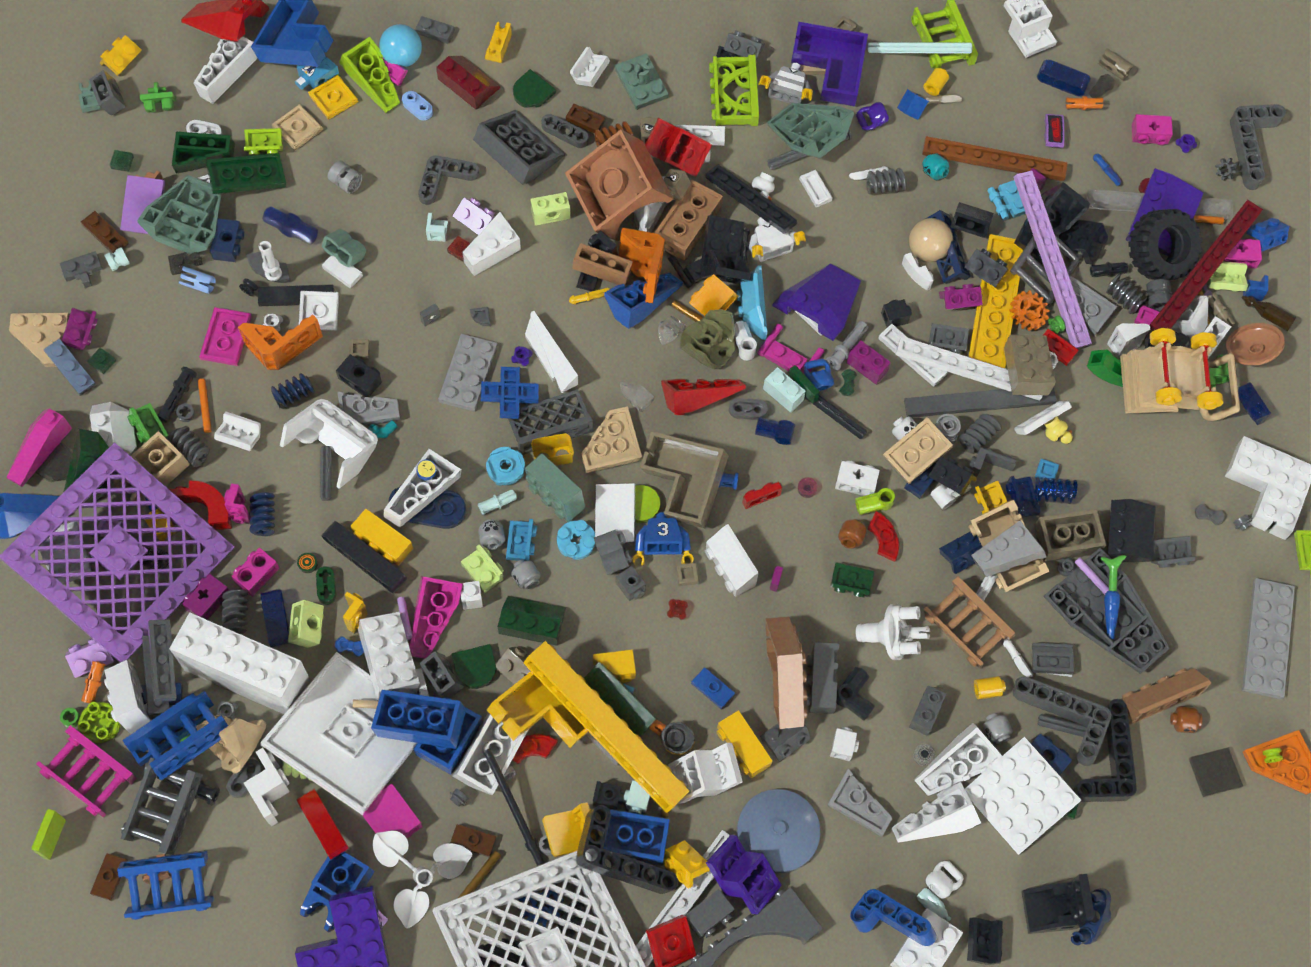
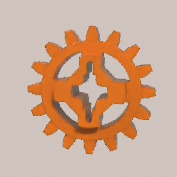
(1029, 310)

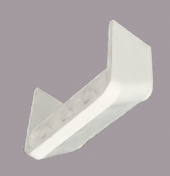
(334, 429)

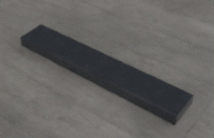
(751, 199)

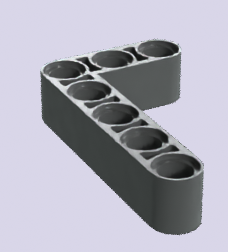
(1243, 128)
(1068, 711)

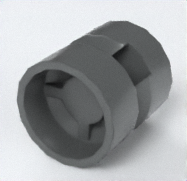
(1158, 293)

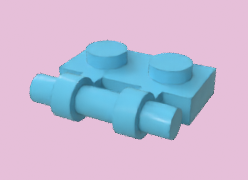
(1011, 197)

